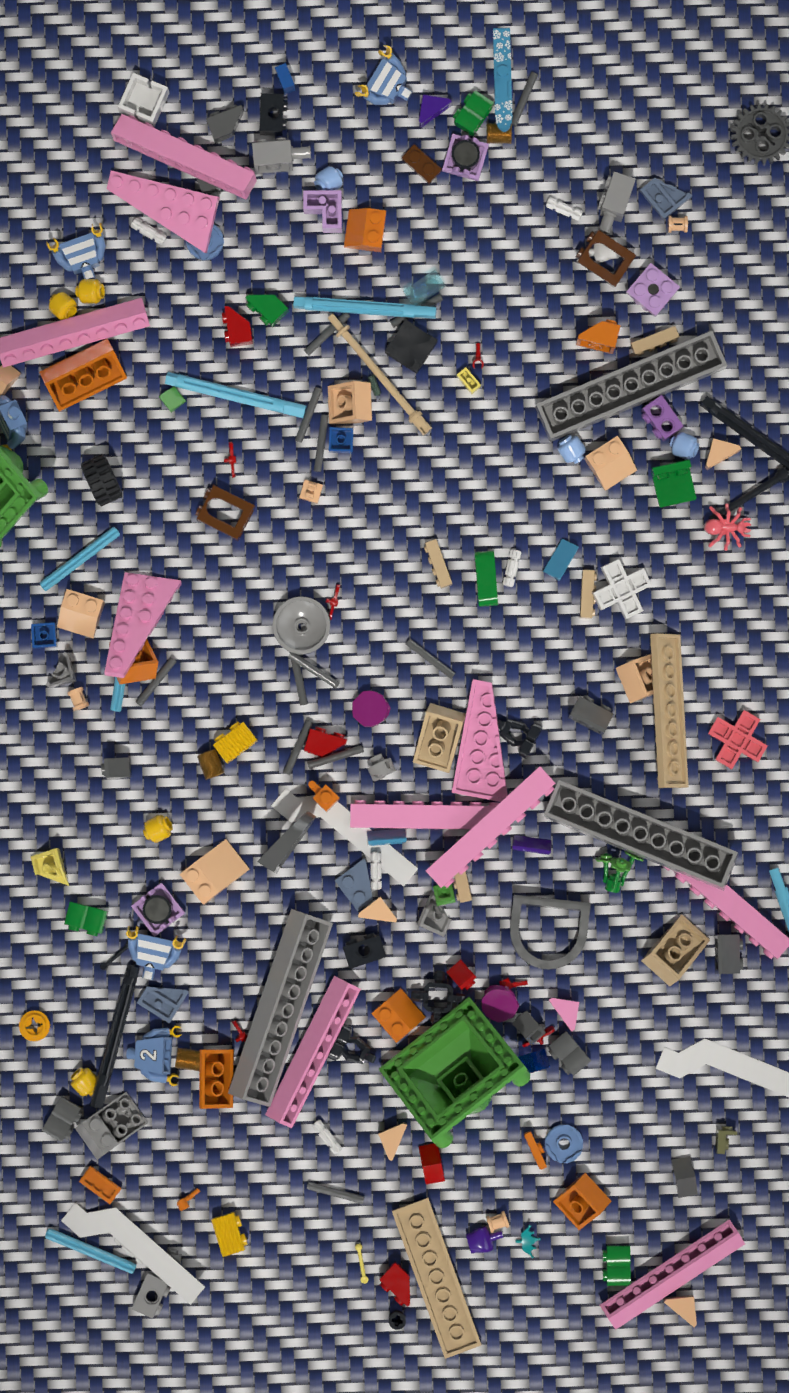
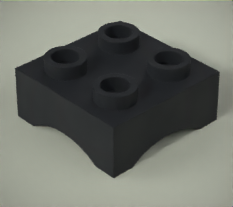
(411, 346)

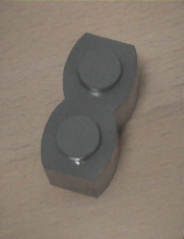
(569, 1053)
(62, 1118)

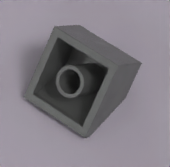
(591, 715)
(728, 954)

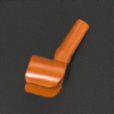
(183, 1204)

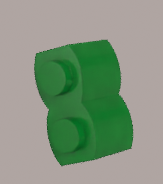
(473, 113)
(86, 918)
(617, 1265)

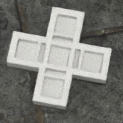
(622, 589)

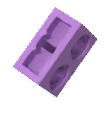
(666, 416)

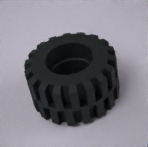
(101, 480)

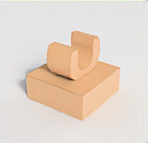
(311, 491)

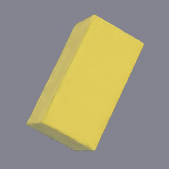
(468, 380)

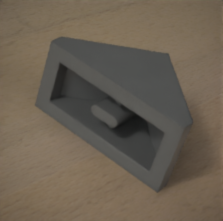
(684, 1177)

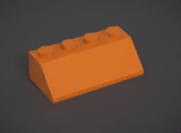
(83, 375)

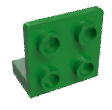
(673, 483)

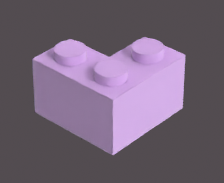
(325, 203)

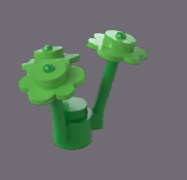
(615, 881)

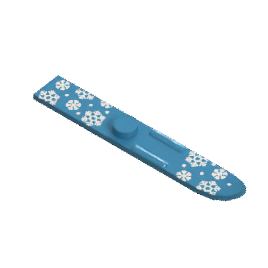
(502, 78)

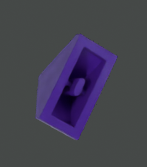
(432, 107)

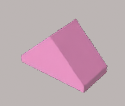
(567, 1011)

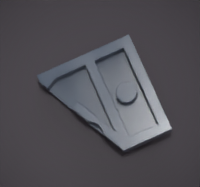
(664, 197)
(356, 885)
(162, 1001)

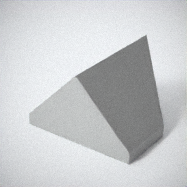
(63, 673)
(434, 917)

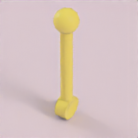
(364, 1279)

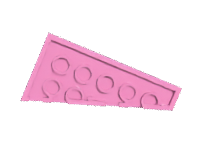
(176, 208)
(138, 612)
(480, 754)

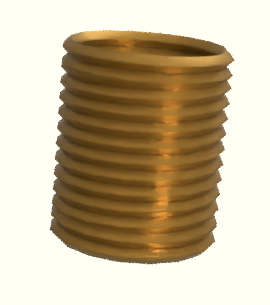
(495, 135)
(210, 764)
(188, 1059)

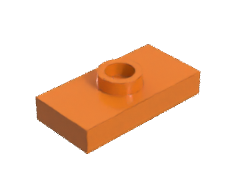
(536, 1150)
(100, 1184)

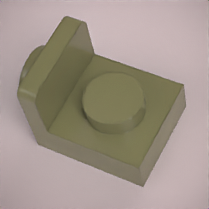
(722, 1142)

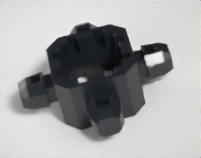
(417, 995)

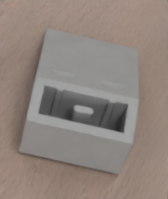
(111, 1125)

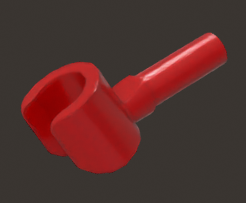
(478, 356)
(506, 982)

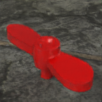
(231, 459)
(333, 601)
(549, 1030)
(242, 1035)

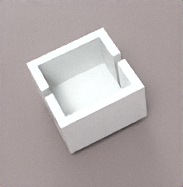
(143, 101)

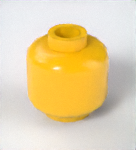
(90, 291)
(62, 306)
(157, 828)
(83, 1081)

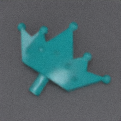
(527, 1241)

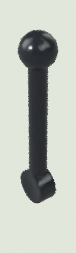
(104, 966)

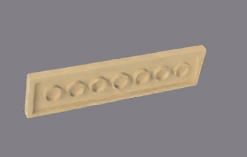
(669, 711)
(436, 1278)

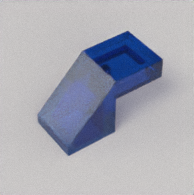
(535, 1060)

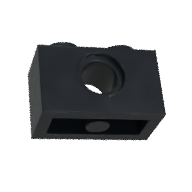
(270, 103)
(353, 957)

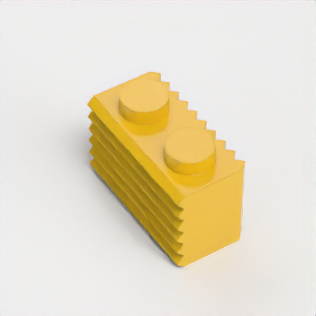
(234, 742)
(229, 1234)

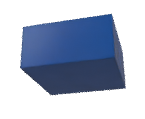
(285, 79)
(340, 440)
(44, 635)

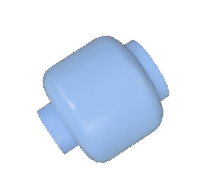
(328, 179)
(684, 446)
(571, 449)

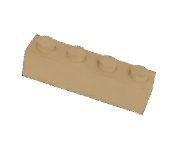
(651, 342)
(439, 567)
(587, 598)
(462, 887)

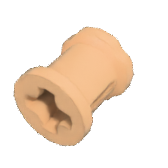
(671, 227)
(78, 699)
(497, 1221)

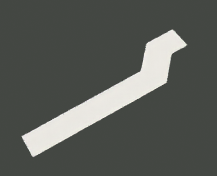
(339, 818)
(726, 1060)
(138, 1243)

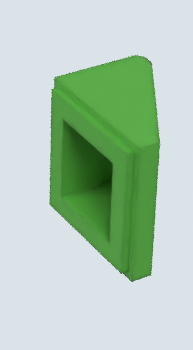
(172, 399)

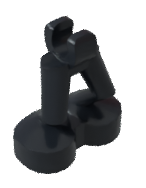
(531, 735)
(339, 1047)

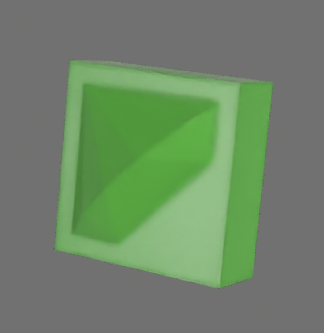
(443, 895)

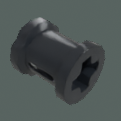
(401, 1324)

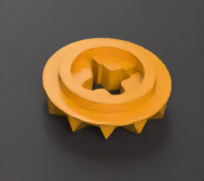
(42, 1031)

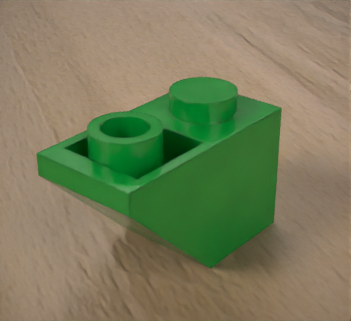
(268, 307)

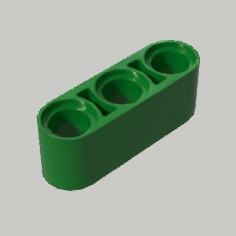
(486, 578)

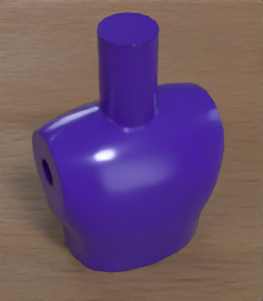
(481, 1240)

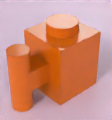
(324, 796)

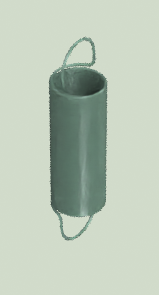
(374, 385)

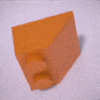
(365, 229)
(600, 336)
(143, 667)
(398, 1015)
(582, 1201)

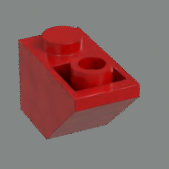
(238, 328)
(322, 744)
(461, 975)
(397, 1281)

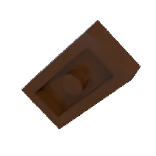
(421, 164)

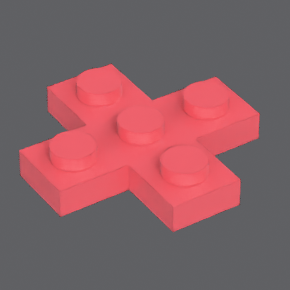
(737, 739)

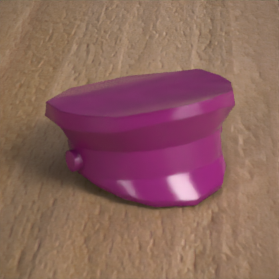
(370, 708)
(499, 1003)

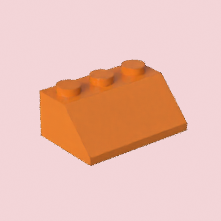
(215, 1078)

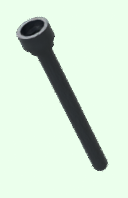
(781, 476)

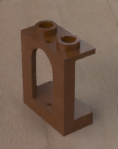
(585, 260)
(204, 517)

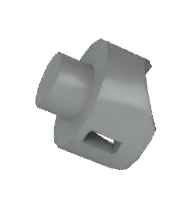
(380, 767)

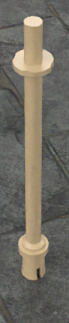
(414, 416)

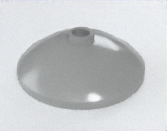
(299, 611)

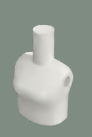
(602, 253)

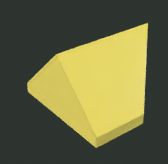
(50, 865)

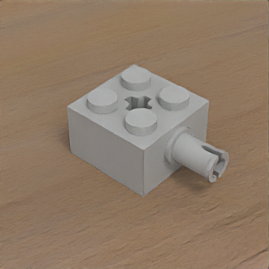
(276, 155)
(615, 201)

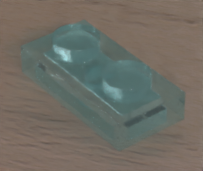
(424, 288)

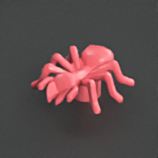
(724, 527)

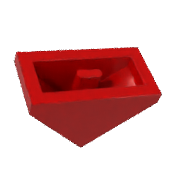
(431, 1164)

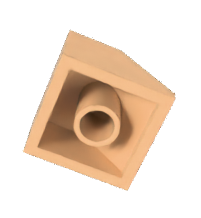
(349, 402)
(611, 463)
(80, 613)
(637, 678)

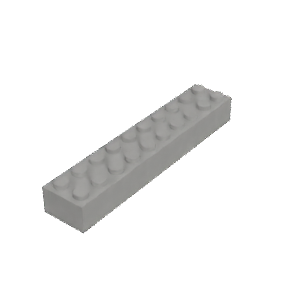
(631, 386)
(641, 835)
(280, 1008)

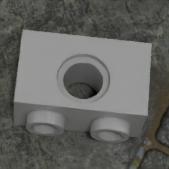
(143, 1304)

